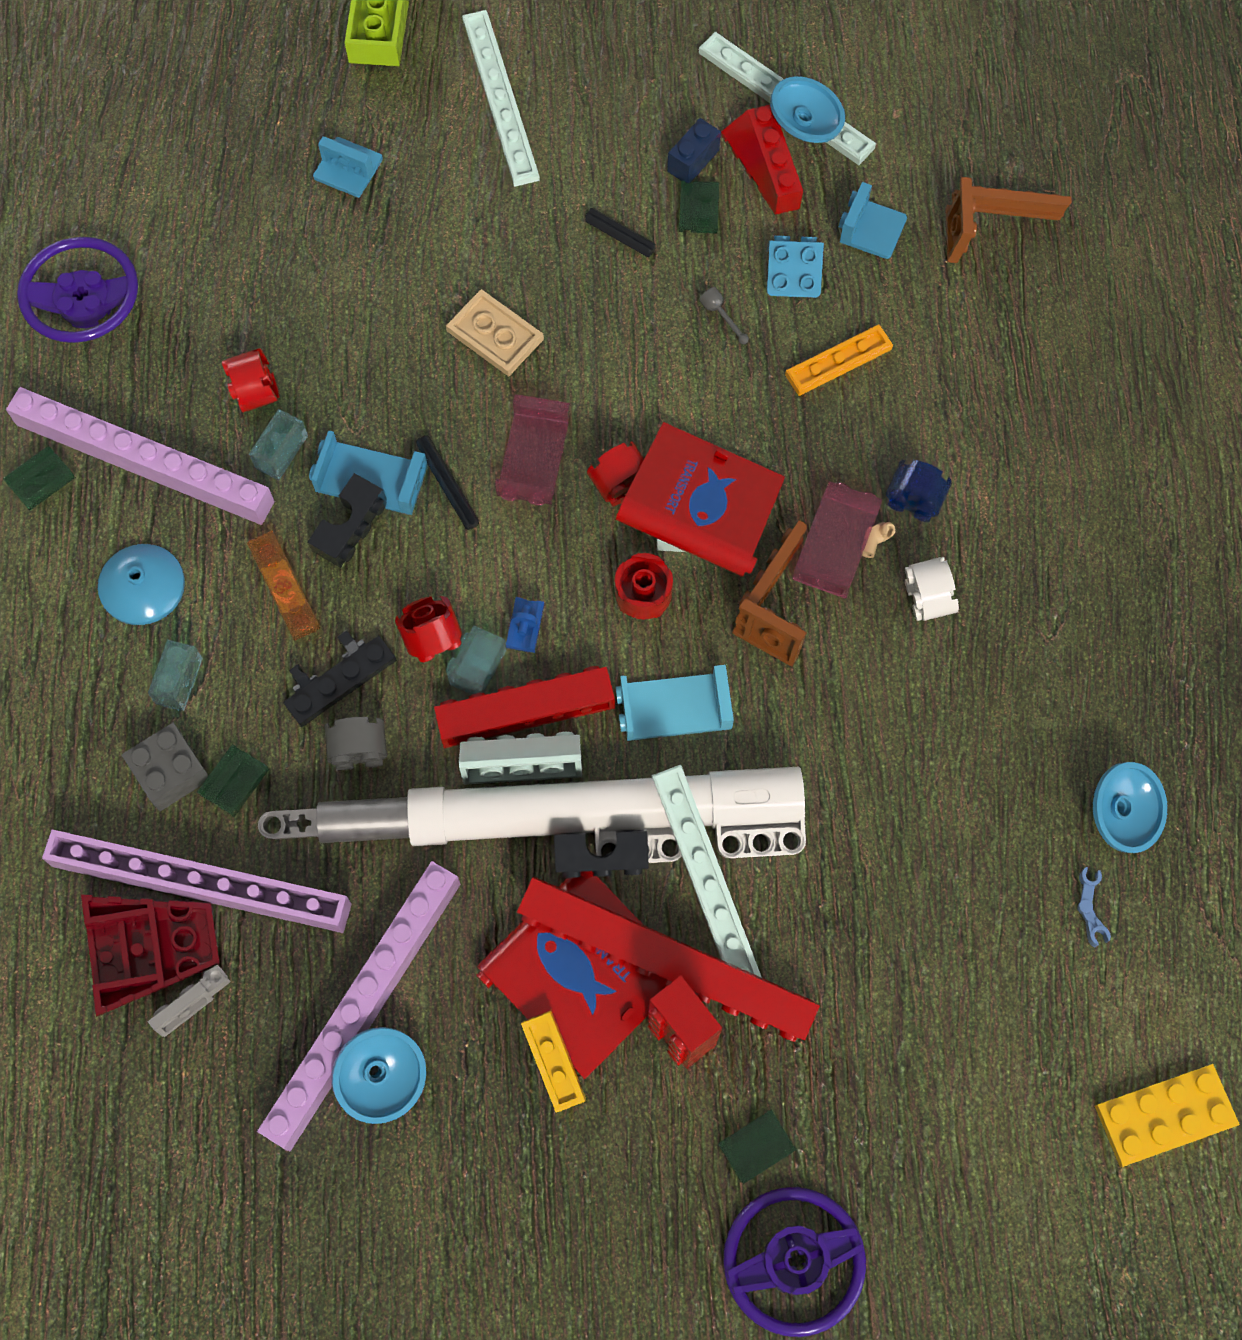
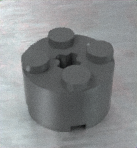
(355, 742)

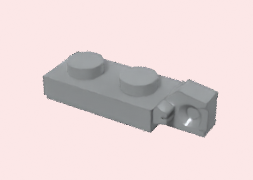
(189, 1002)

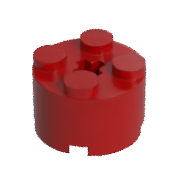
(251, 380)
(616, 472)
(639, 601)
(429, 628)

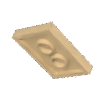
(495, 332)

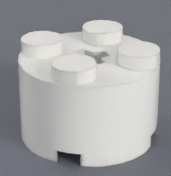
(931, 589)

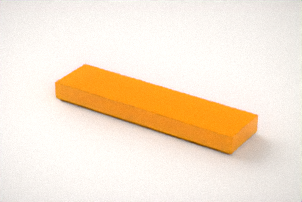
(838, 360)

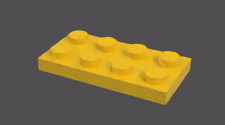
(1166, 1115)

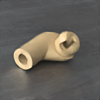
(879, 534)

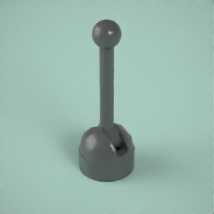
(712, 301)

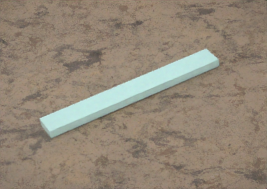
(763, 81)
(500, 98)
(704, 869)

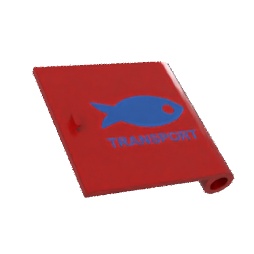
(701, 499)
(577, 985)

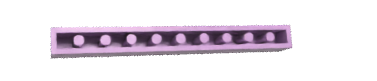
(141, 455)
(197, 881)
(360, 1005)

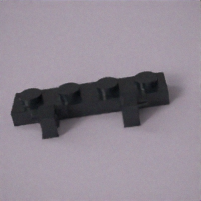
(320, 693)

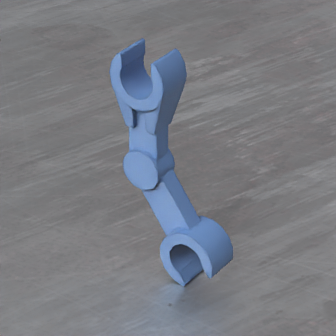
(1085, 907)

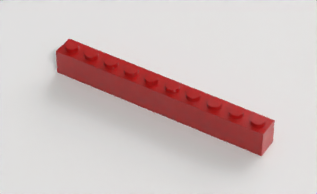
(667, 958)

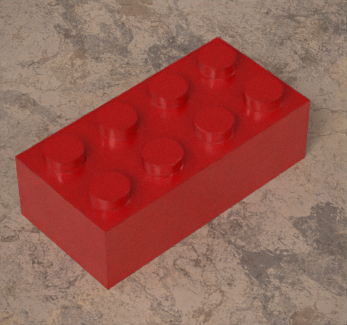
(682, 1023)

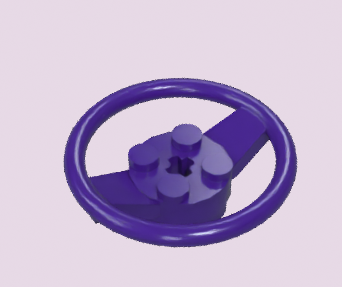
(66, 296)
(773, 1270)

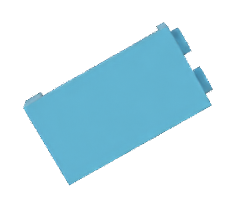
(675, 705)

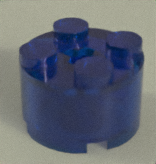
(918, 489)

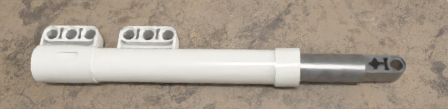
(729, 801)

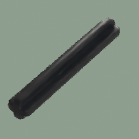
(447, 483)

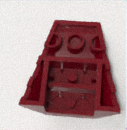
(145, 946)

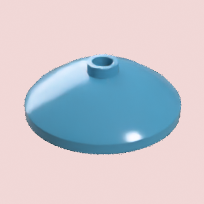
(807, 109)
(149, 596)
(1130, 807)
(394, 1086)

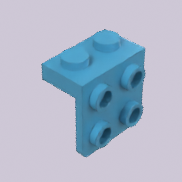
(871, 225)
(795, 267)

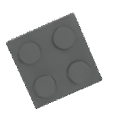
(165, 766)

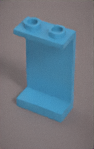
(395, 475)

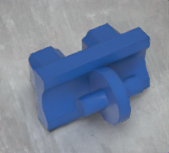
(525, 625)

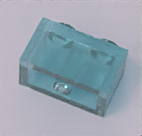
(278, 444)
(476, 661)
(175, 675)

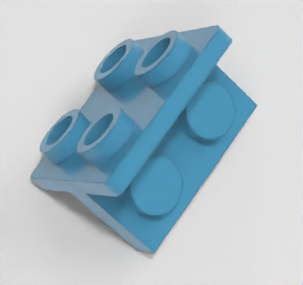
(346, 165)

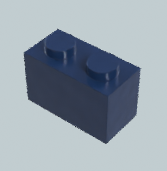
(694, 151)

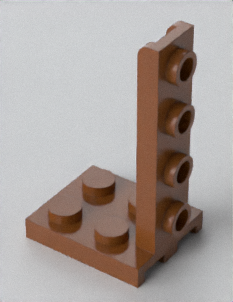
(1002, 201)
(761, 625)

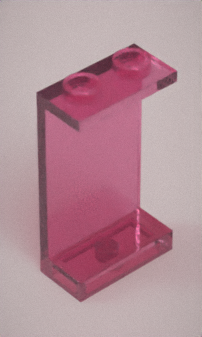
(534, 450)
(837, 539)

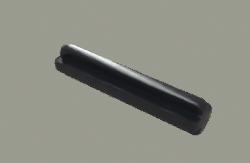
(620, 232)

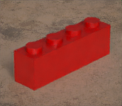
(763, 150)

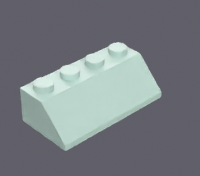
(520, 758)

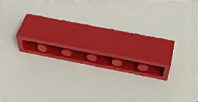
(525, 706)

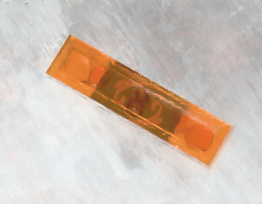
(283, 585)

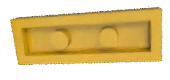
(553, 1061)

